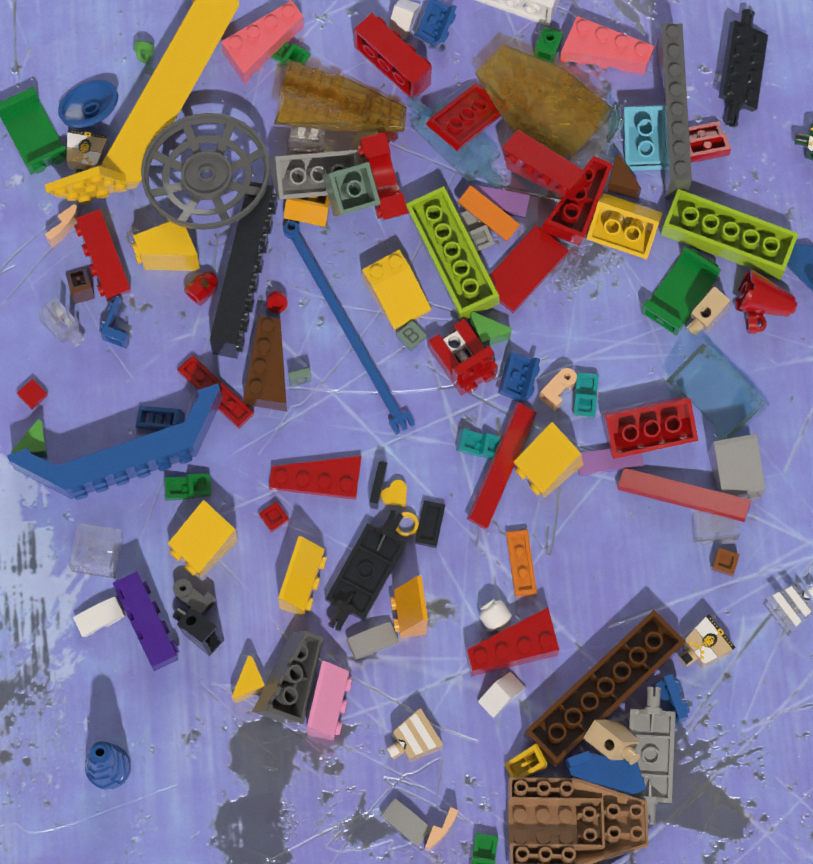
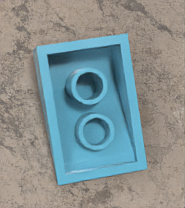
(644, 137)

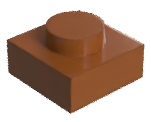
(725, 562)

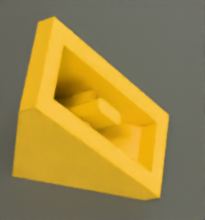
(249, 682)
(527, 763)

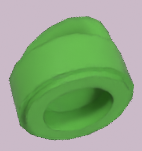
(143, 48)

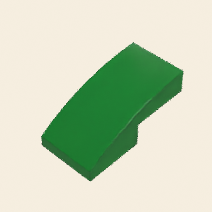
(291, 53)
(187, 487)
(484, 849)

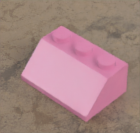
(329, 701)

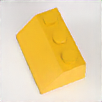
(624, 225)
(302, 577)

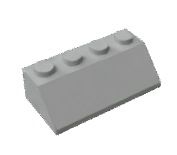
(302, 174)

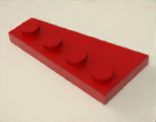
(323, 477)

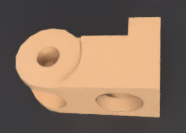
(561, 383)

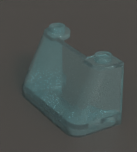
(718, 391)

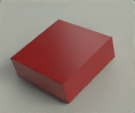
(32, 394)
(273, 517)

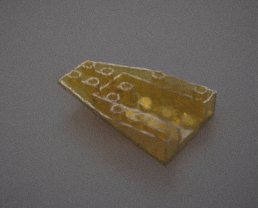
(542, 100)
(334, 103)

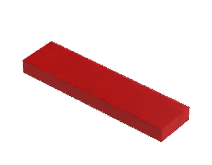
(200, 377)

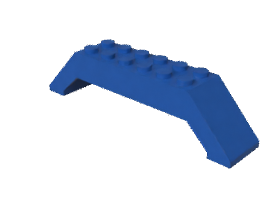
(127, 459)

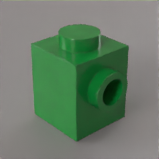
(548, 44)

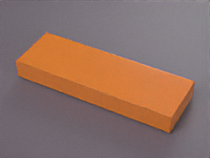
(488, 213)
(521, 563)

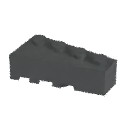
(291, 680)

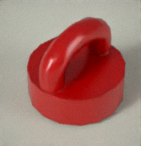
(276, 301)
(752, 323)

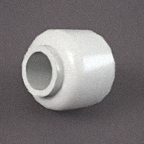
(495, 615)

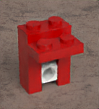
(470, 371)

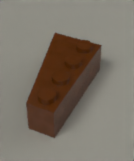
(266, 372)

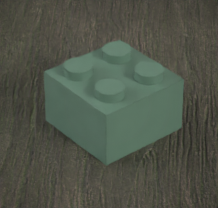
(351, 189)

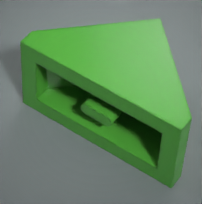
(488, 330)
(34, 441)

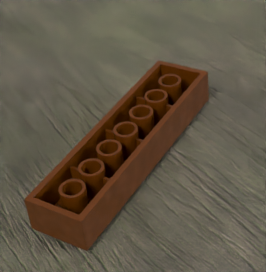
(604, 687)

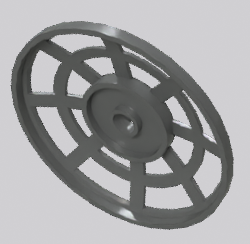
(205, 162)

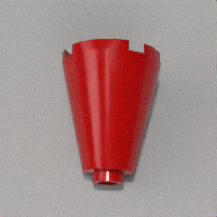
(763, 296)

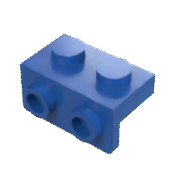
(435, 22)
(519, 377)
(670, 698)

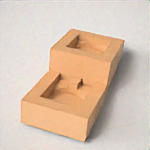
(67, 221)
(437, 833)

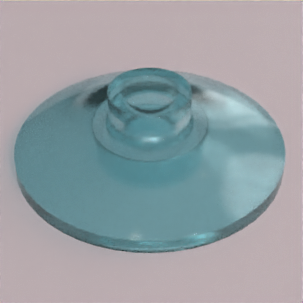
(615, 122)

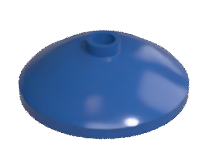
(88, 103)

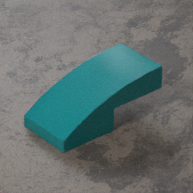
(586, 394)
(477, 444)

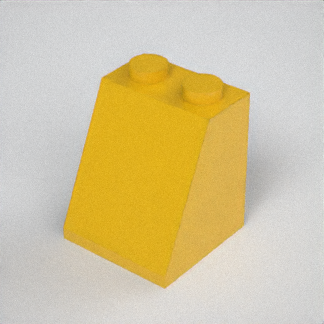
(165, 249)
(548, 461)
(202, 540)

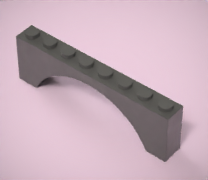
(672, 67)

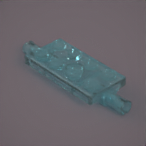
(470, 161)

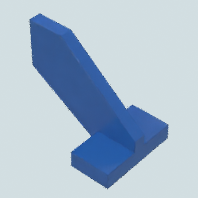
(802, 263)
(608, 773)

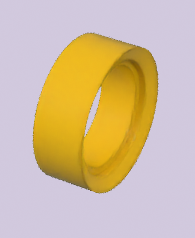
(413, 532)

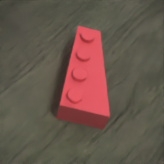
(257, 42)
(605, 47)

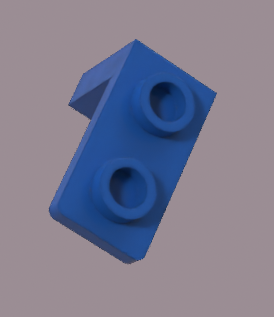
(117, 335)

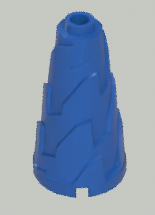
(107, 765)

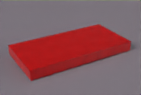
(464, 117)
(526, 267)

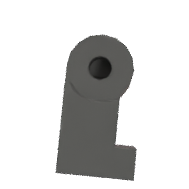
(191, 598)

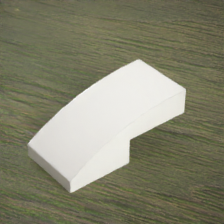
(99, 616)

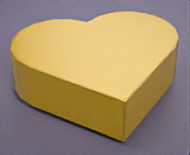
(395, 494)

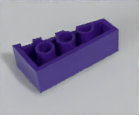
(145, 621)

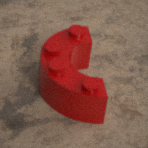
(378, 154)

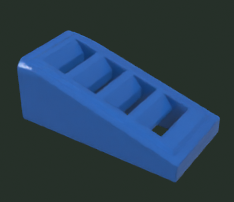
(178, 415)

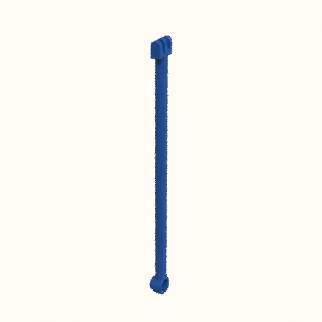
(397, 415)

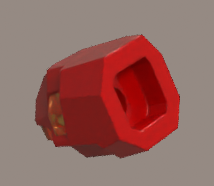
(201, 287)

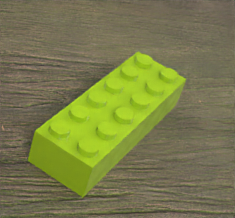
(729, 234)
(452, 253)

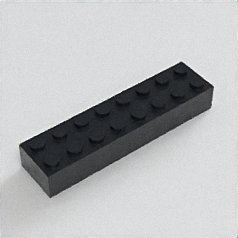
(242, 275)

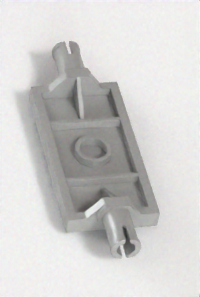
(656, 748)

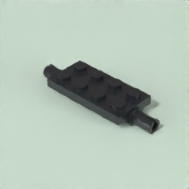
(742, 67)
(366, 571)

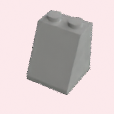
(738, 467)

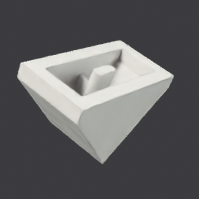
(403, 17)
(501, 694)

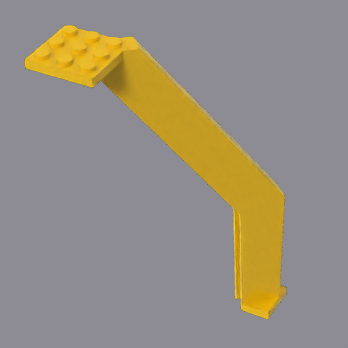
(156, 106)

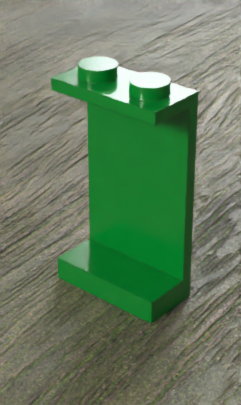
(32, 131)
(681, 291)

